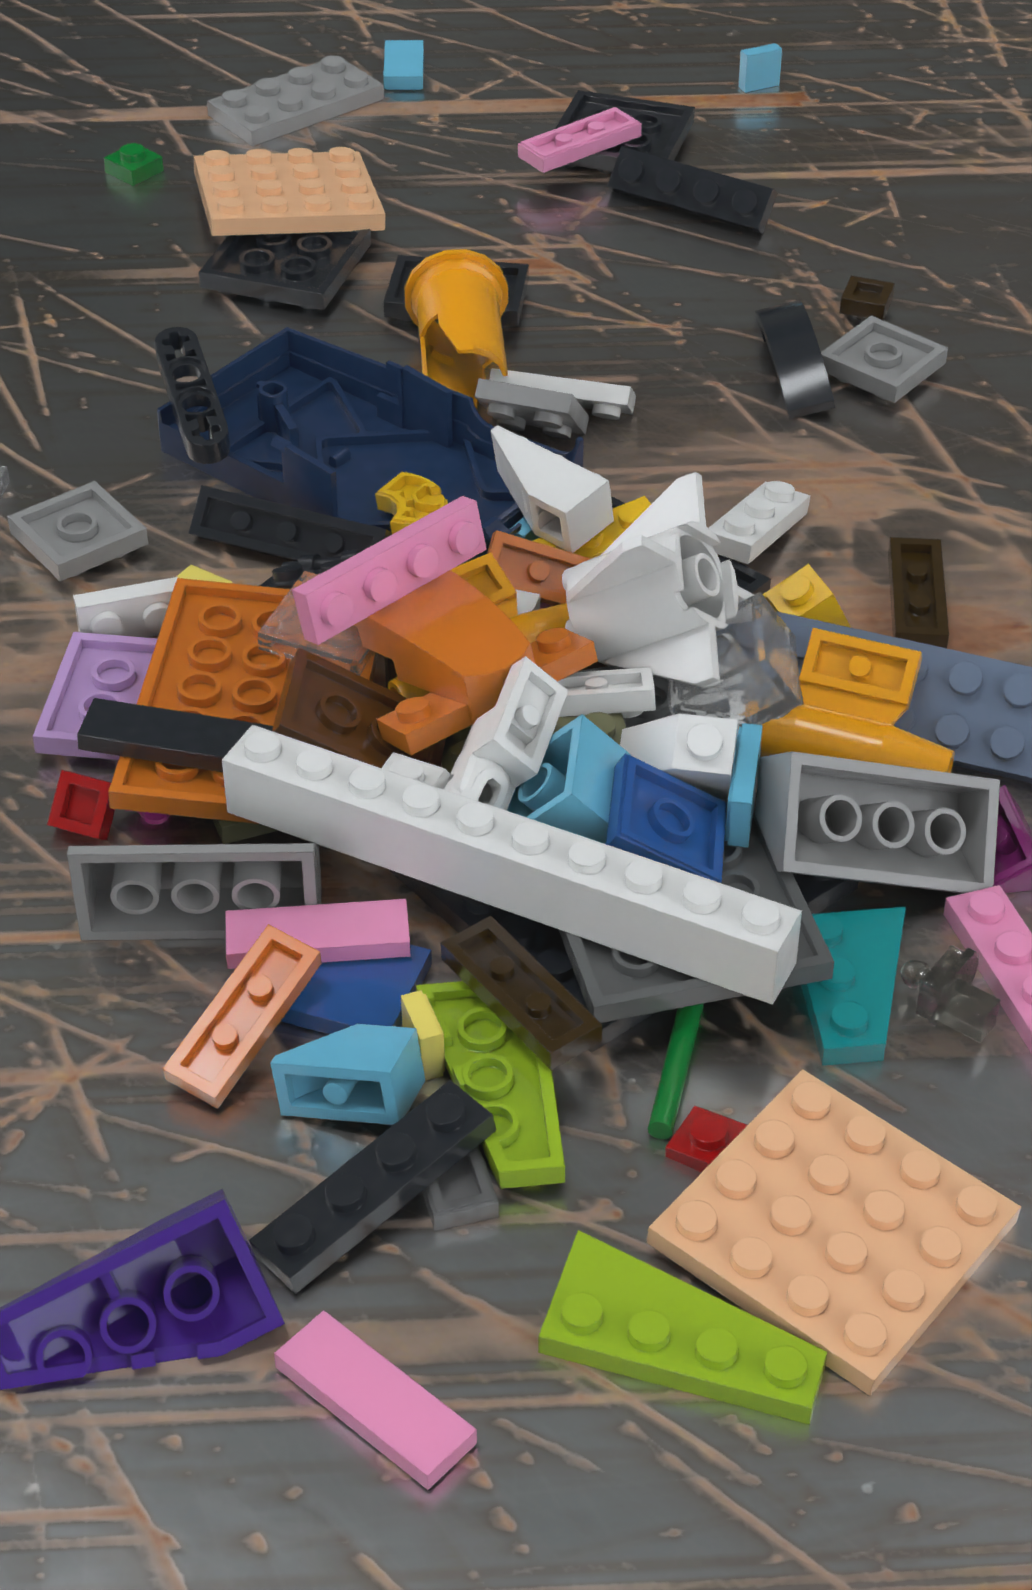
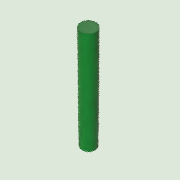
(674, 1072)

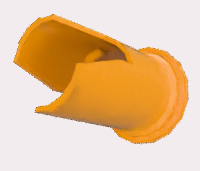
(468, 300)

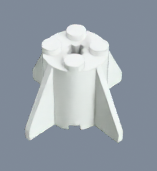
(658, 591)

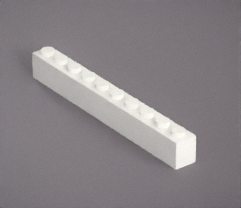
(515, 863)

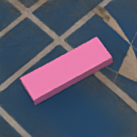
(579, 139)
(336, 929)
(376, 1399)

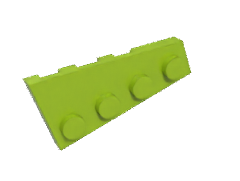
(507, 1081)
(666, 1332)

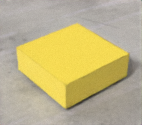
(419, 1014)

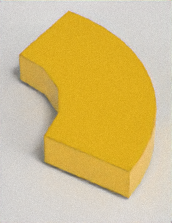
(409, 499)

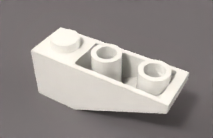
(554, 494)

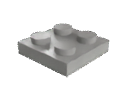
(883, 358)
(522, 405)
(77, 530)

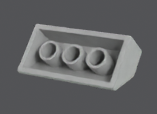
(878, 822)
(185, 888)

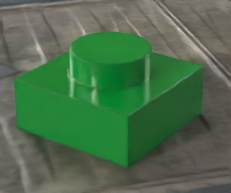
(133, 164)

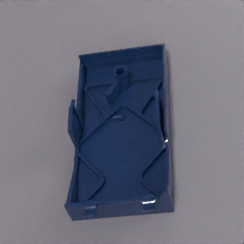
(336, 427)

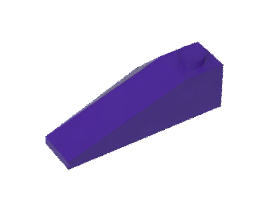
(148, 1300)

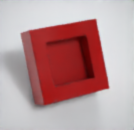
(82, 805)
(702, 1138)

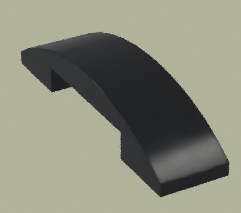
(796, 358)

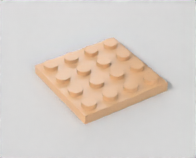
(287, 192)
(834, 1228)

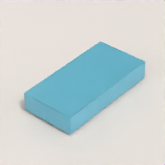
(403, 64)
(743, 785)

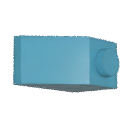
(351, 1075)

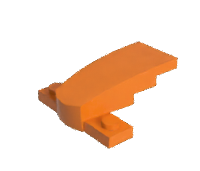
(460, 651)

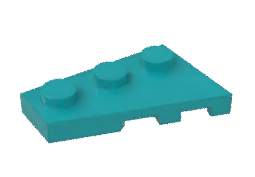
(855, 1006)

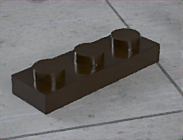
(918, 590)
(521, 992)

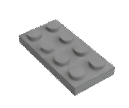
(295, 100)

